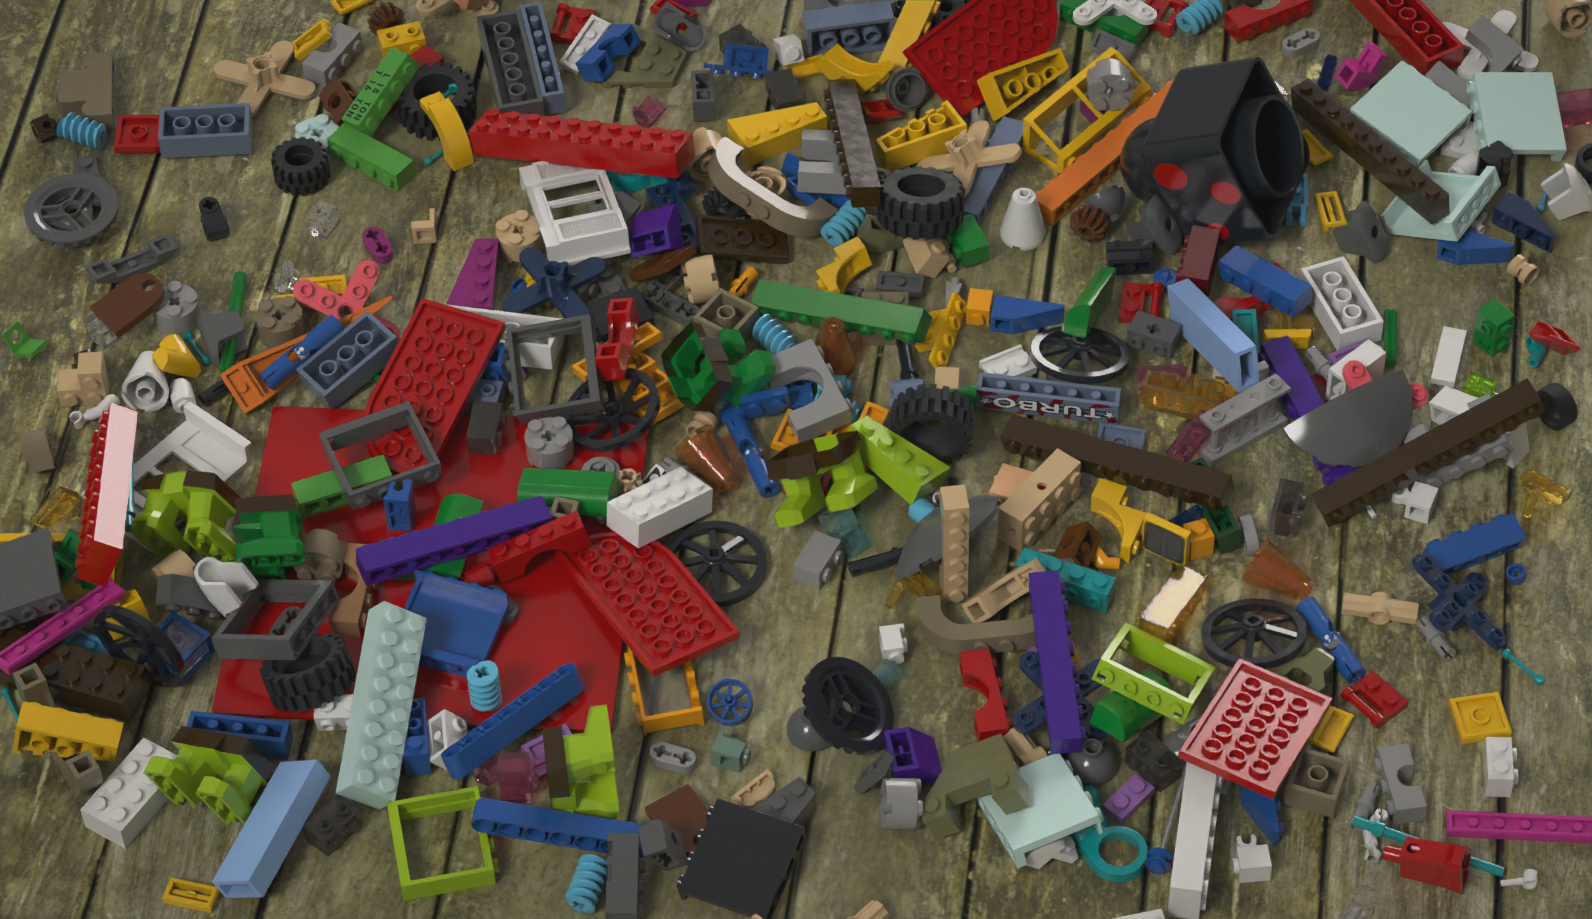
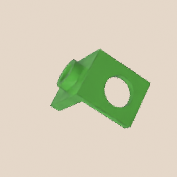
(25, 347)

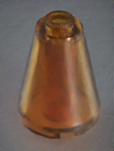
(836, 346)
(708, 458)
(1276, 573)

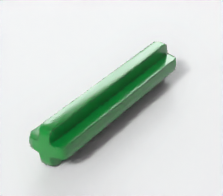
(1390, 337)

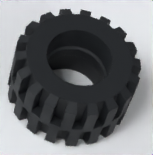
(300, 166)

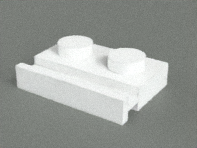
(1009, 362)

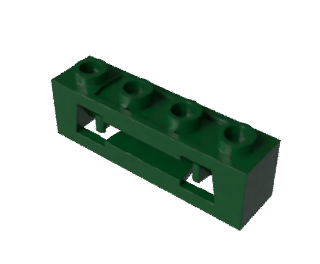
(1221, 523)

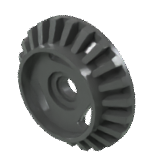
(52, 199)

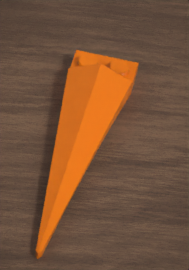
(244, 377)

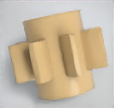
(629, 480)

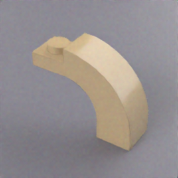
(1001, 592)

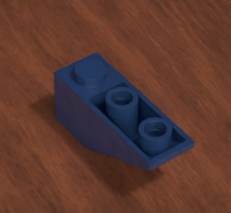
(1522, 220)

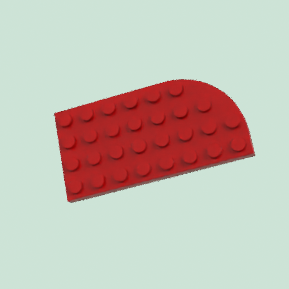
(981, 41)
(437, 373)
(649, 600)

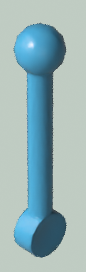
(1541, 207)

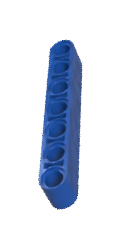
(512, 721)
(547, 825)

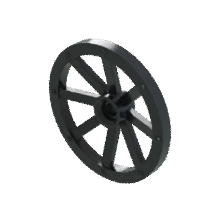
(1082, 350)
(616, 414)
(716, 558)
(1254, 629)
(144, 639)

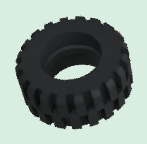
(921, 203)

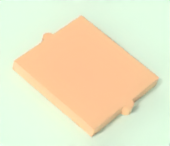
(1008, 480)

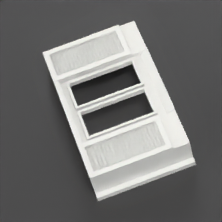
(581, 236)
(202, 444)

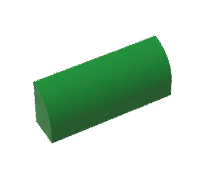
(1090, 303)
(590, 488)
(451, 508)
(1123, 716)

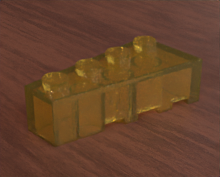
(1183, 395)
(1173, 604)

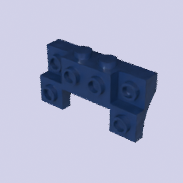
(672, 193)

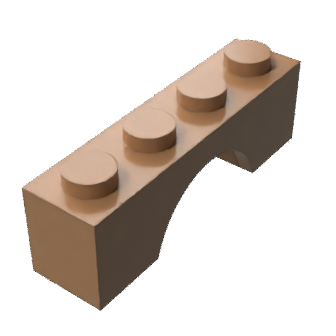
(350, 614)

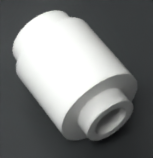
(1465, 165)
(181, 393)

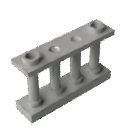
(1249, 431)

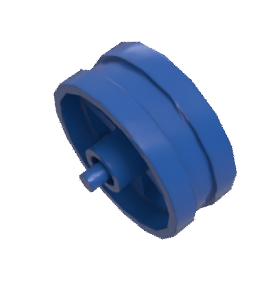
(730, 702)

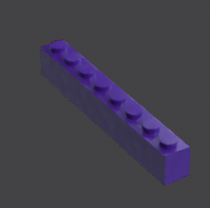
(1302, 398)
(449, 540)
(1055, 662)

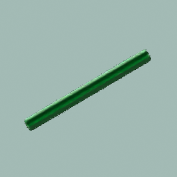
(235, 304)

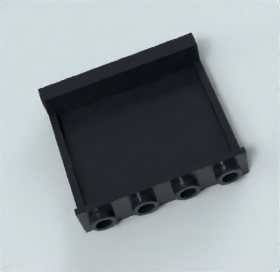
(741, 860)

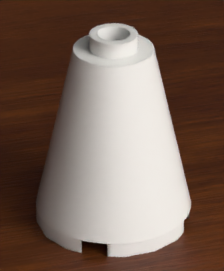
(1023, 221)
(145, 385)

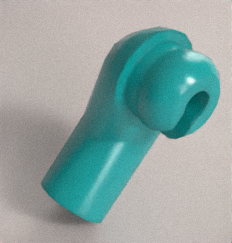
(1536, 350)

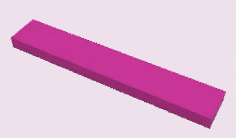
(59, 626)
(1518, 826)

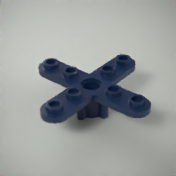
(553, 283)
(1456, 603)
(1033, 715)

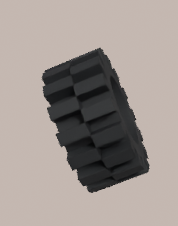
(713, 202)

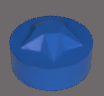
(1165, 276)

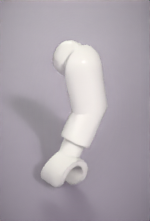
(93, 413)
(1371, 841)

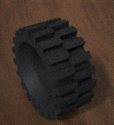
(430, 81)
(935, 404)
(313, 678)

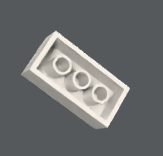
(1342, 303)
(659, 507)
(126, 798)

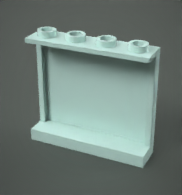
(1517, 111)
(1411, 113)
(1466, 199)
(1054, 810)

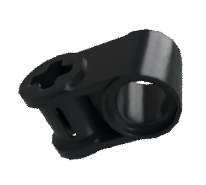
(213, 219)

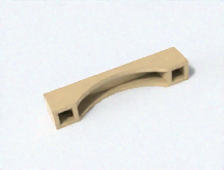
(955, 543)

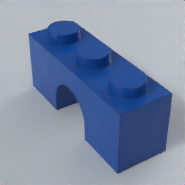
(597, 61)

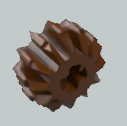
(385, 16)
(1089, 223)

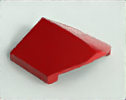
(880, 112)
(1554, 338)

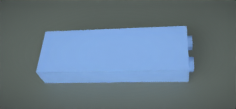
(1214, 335)
(271, 829)

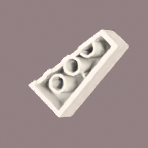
(1452, 402)

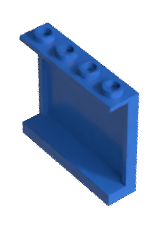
(459, 622)

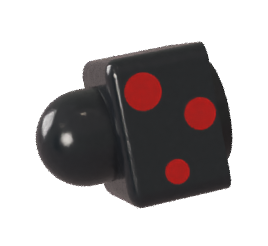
(1220, 152)

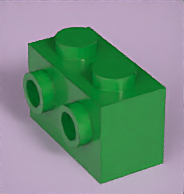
(969, 242)
(1493, 328)

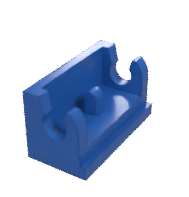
(400, 507)

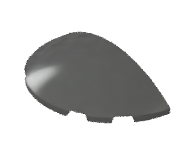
(1357, 423)
(926, 538)

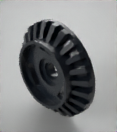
(870, 704)

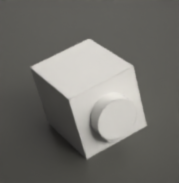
(788, 49)

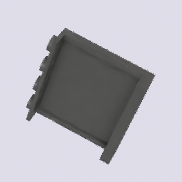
(29, 579)

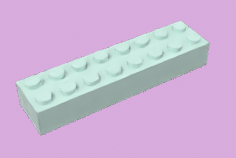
(381, 705)

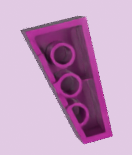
(479, 276)

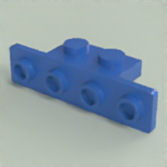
(743, 59)
(790, 169)
(768, 402)

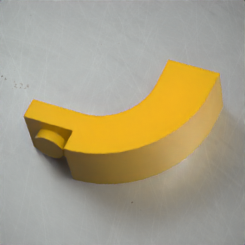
(450, 129)

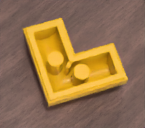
(176, 357)

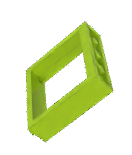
(1161, 656)
(434, 805)

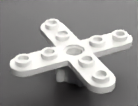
(1094, 9)
(1475, 60)

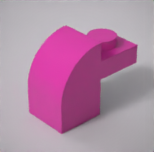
(1361, 72)

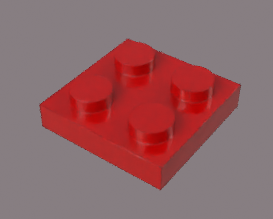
(137, 134)

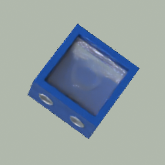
(190, 640)

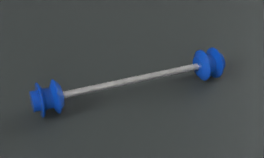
(1160, 857)

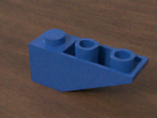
(1474, 249)
(1022, 315)
(416, 747)
(1263, 812)

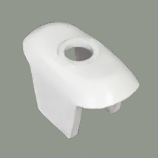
(1567, 192)
(224, 583)

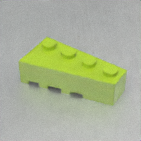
(898, 461)

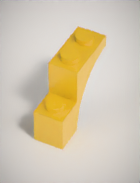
(840, 64)
(849, 261)
(1112, 503)

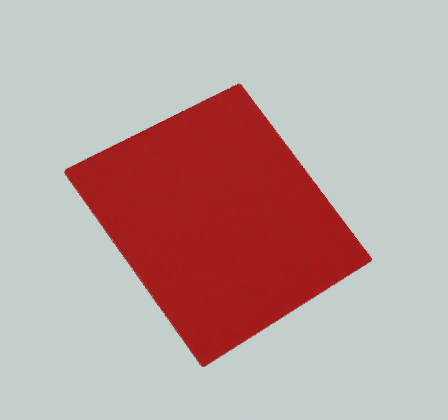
(554, 618)

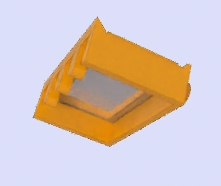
(666, 699)

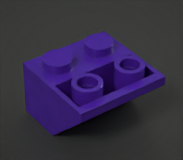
(655, 232)
(913, 755)

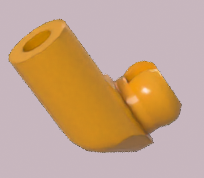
(1101, 560)

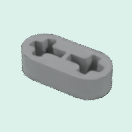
(1300, 42)
(1248, 534)
(672, 758)

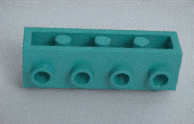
(1082, 584)

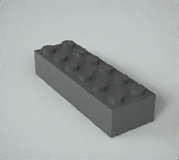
(510, 63)

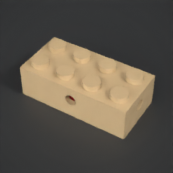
(1039, 500)

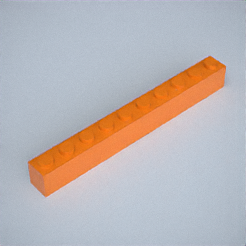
(1094, 166)

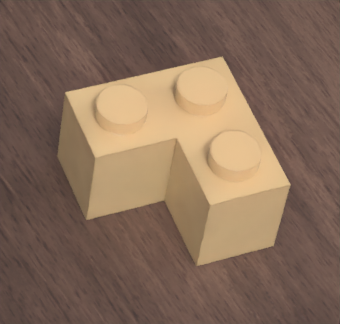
(85, 384)

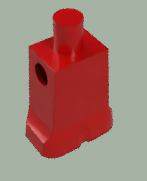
(1432, 862)

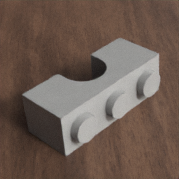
(342, 47)
(1403, 802)

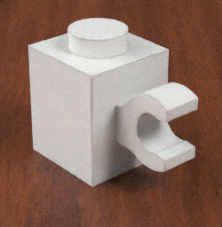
(1418, 502)
(1251, 861)

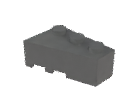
(791, 803)
(624, 877)

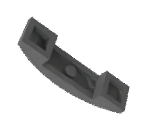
(143, 261)

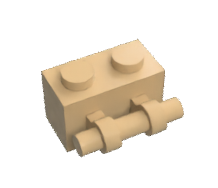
(930, 255)

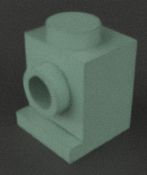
(729, 753)

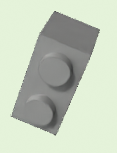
(817, 560)

